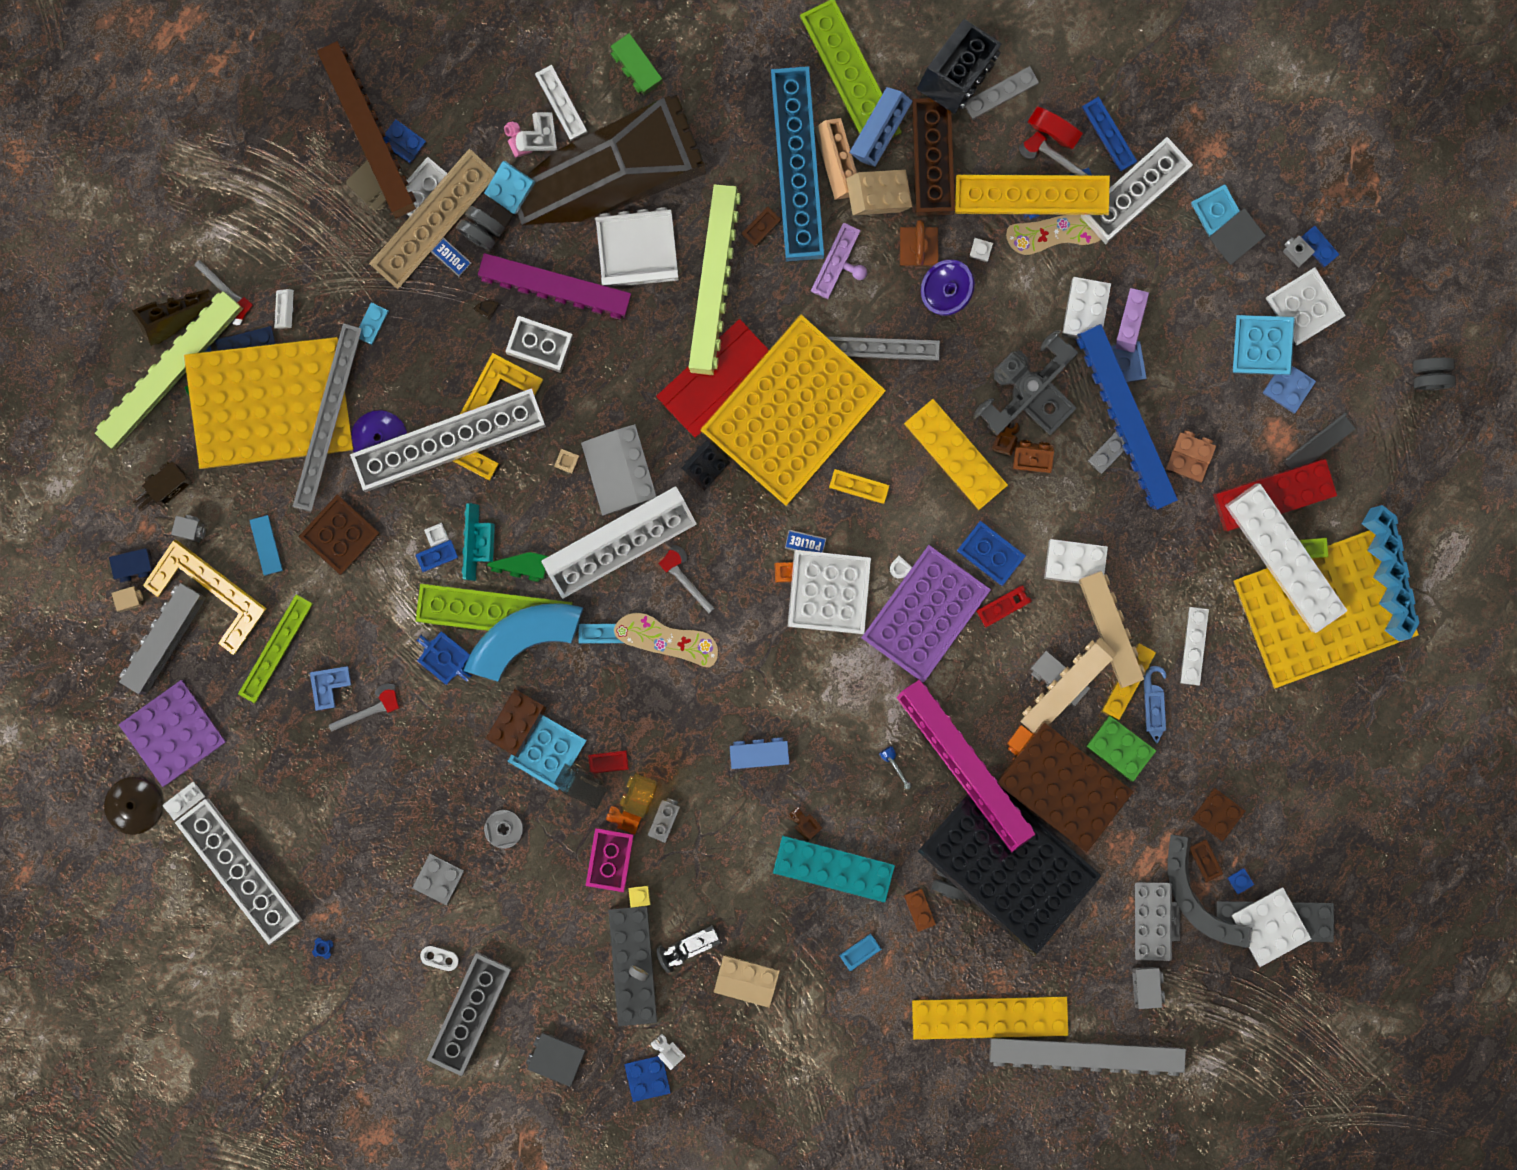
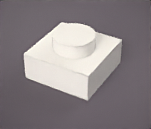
(981, 250)

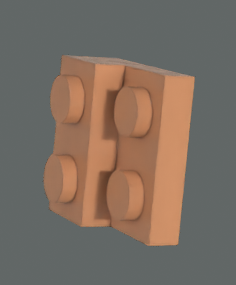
(1191, 456)

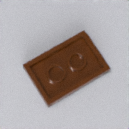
(516, 723)

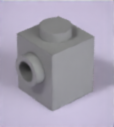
(1297, 250)

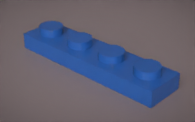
(1109, 134)

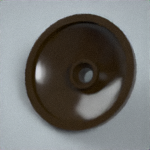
(146, 807)

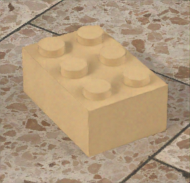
(879, 192)

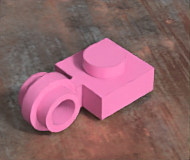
(512, 130)

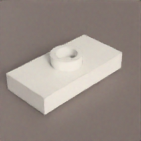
(284, 309)

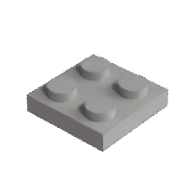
(438, 879)

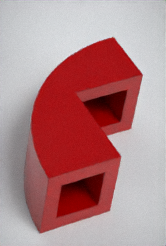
(1055, 126)

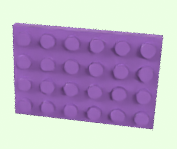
(925, 613)

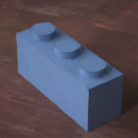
(759, 754)

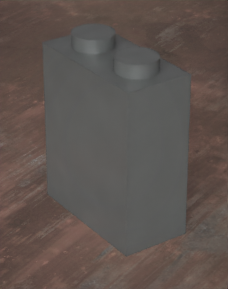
(555, 1059)

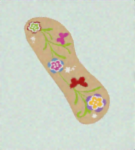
(1037, 236)
(649, 634)

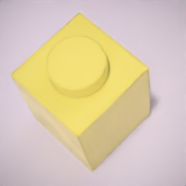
(639, 896)

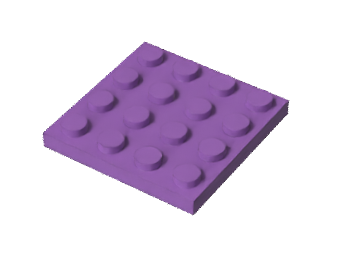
(172, 733)

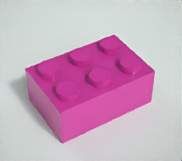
(609, 860)

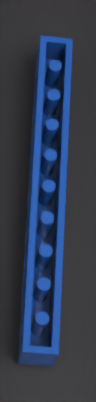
(1126, 416)

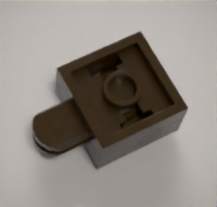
(163, 486)

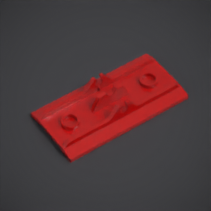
(696, 397)

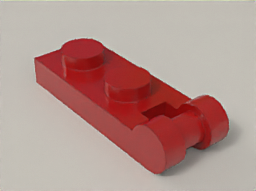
(1003, 606)

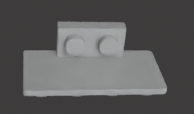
(1155, 921)

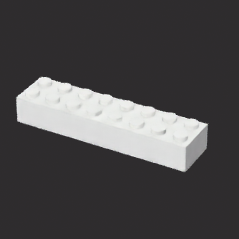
(619, 542)
(1286, 558)
(238, 871)

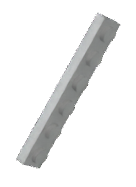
(888, 348)

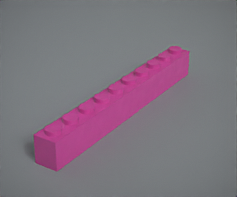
(965, 765)

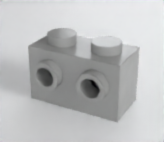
(188, 528)

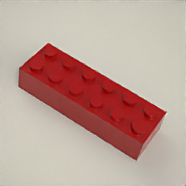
(1286, 489)

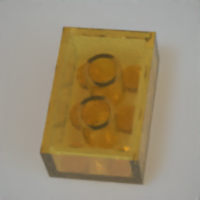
(639, 795)

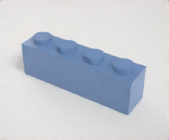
(881, 126)

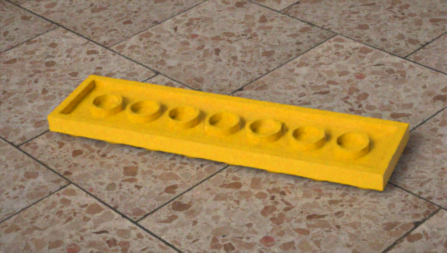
(1032, 194)
(990, 1018)

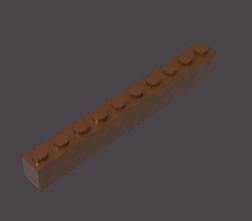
(365, 127)

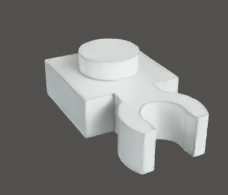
(669, 1054)

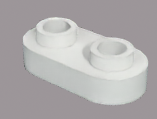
(439, 959)

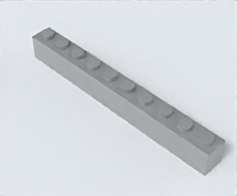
(1087, 1055)

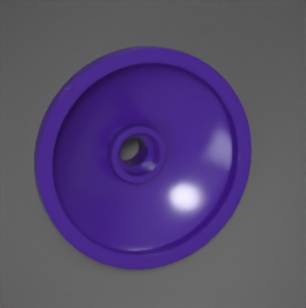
(940, 282)
(375, 423)

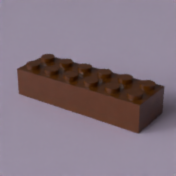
(932, 158)

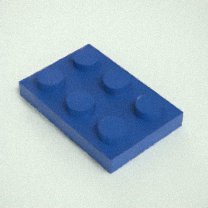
(991, 553)

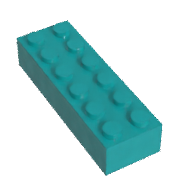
(833, 869)

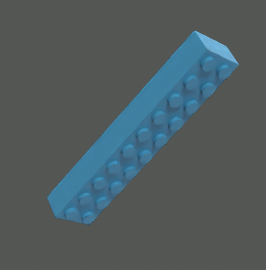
(797, 164)

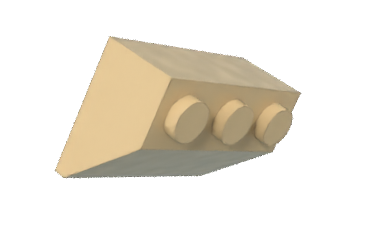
(746, 981)

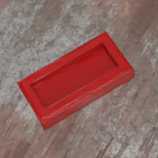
(608, 762)

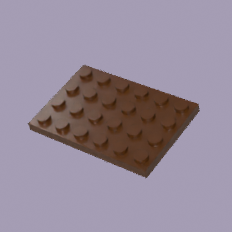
(1064, 787)

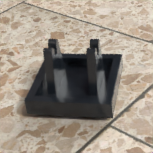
(705, 465)

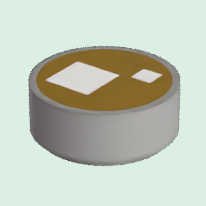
(638, 973)

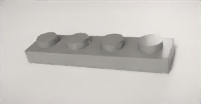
(1001, 93)

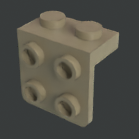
(366, 187)

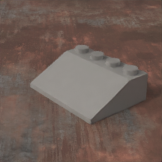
(618, 470)

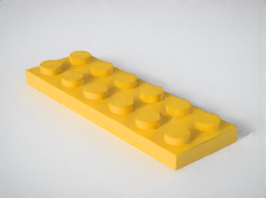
(955, 454)

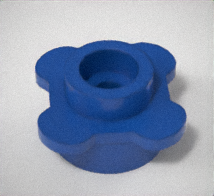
(321, 943)

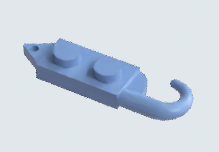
(1154, 704)

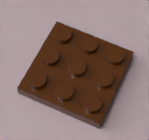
(339, 535)

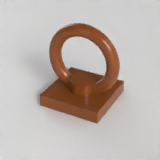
(918, 245)

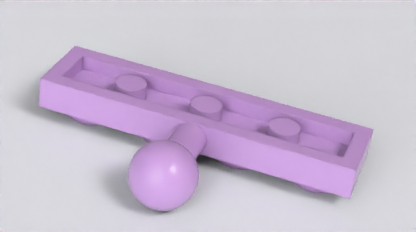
(836, 262)

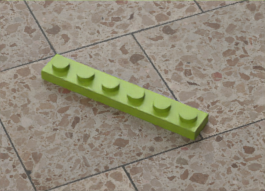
(275, 649)

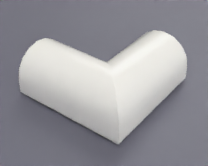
(541, 138)

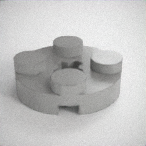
(494, 823)

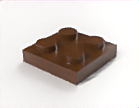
(1218, 814)

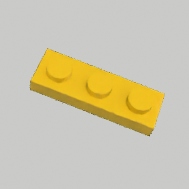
(859, 486)

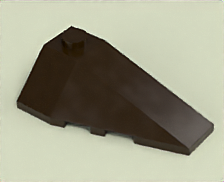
(165, 319)

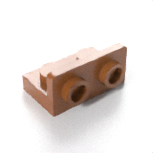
(1033, 456)

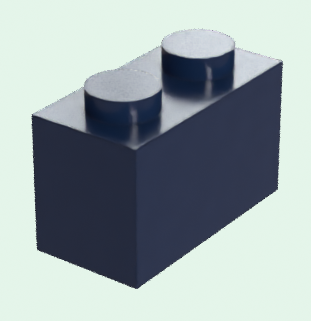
(131, 565)

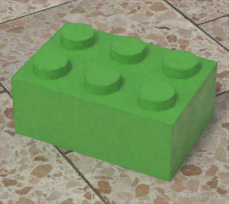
(1120, 748)

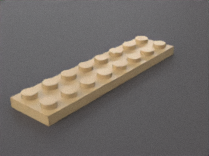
(433, 219)

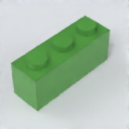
(635, 65)

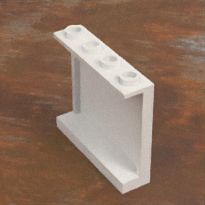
(636, 247)

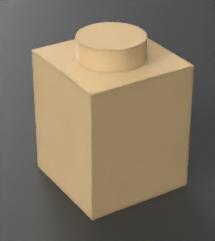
(127, 599)

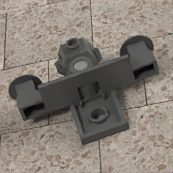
(1031, 389)

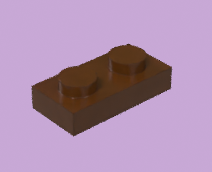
(761, 227)
(1206, 860)

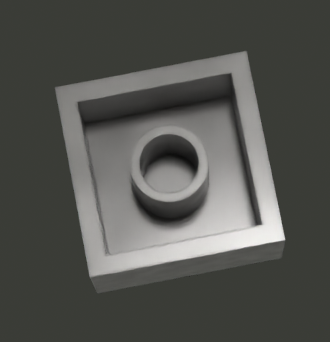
(1147, 987)

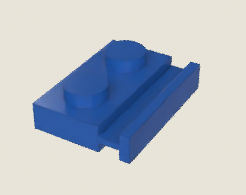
(404, 141)

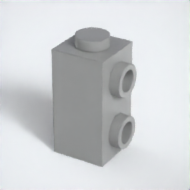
(664, 820)

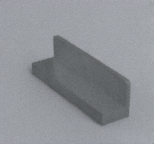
(1320, 443)

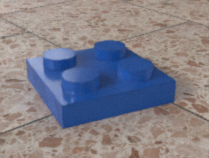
(647, 1078)

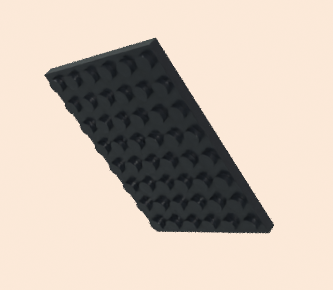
(1020, 890)

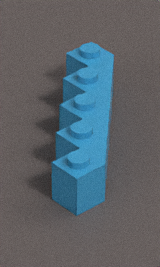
(1392, 572)

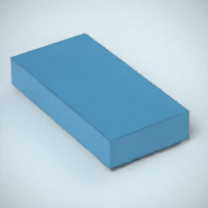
(860, 952)

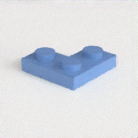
(323, 684)

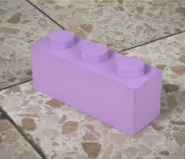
(1132, 320)

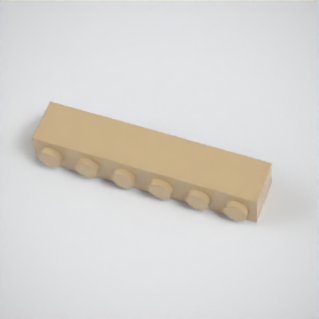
(1111, 629)
(1069, 686)

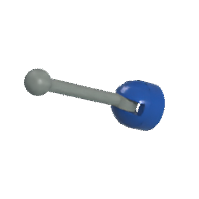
(889, 755)

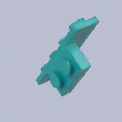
(477, 542)

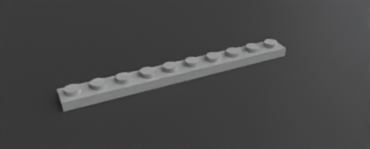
(326, 417)

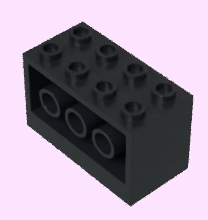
(960, 67)

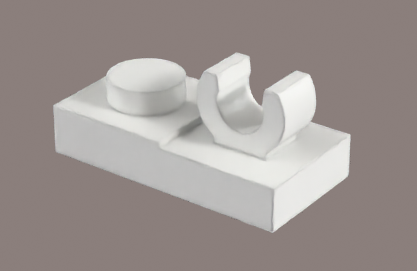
(184, 801)

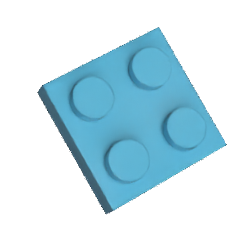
(509, 187)
(1215, 209)

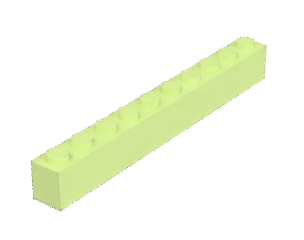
(713, 279)
(168, 371)

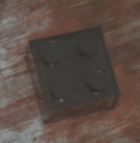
(581, 785)

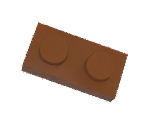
(919, 910)

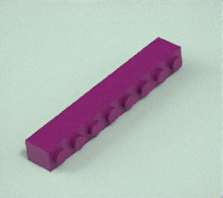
(555, 286)

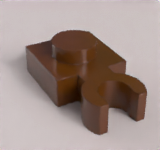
(1006, 440)

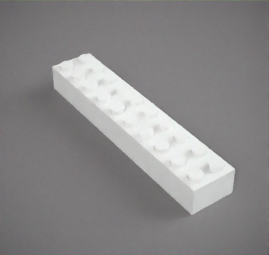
(447, 440)

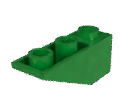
(523, 564)

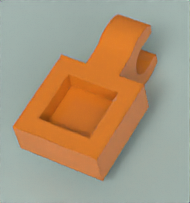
(625, 821)

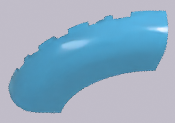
(520, 632)

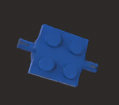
(443, 658)

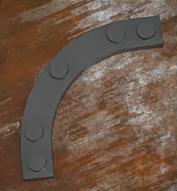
(1189, 903)

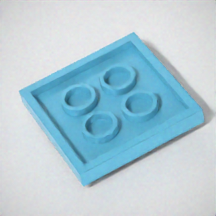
(1263, 345)
(548, 751)

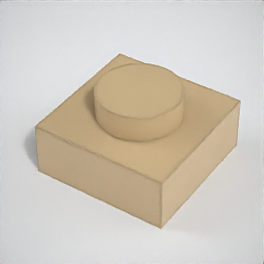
(566, 461)

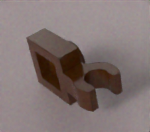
(807, 826)

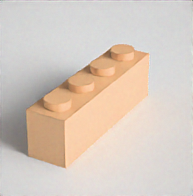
(835, 155)

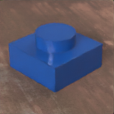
(1240, 881)

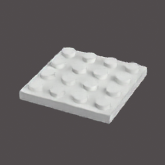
(829, 592)

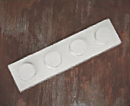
(561, 103)
(1194, 646)

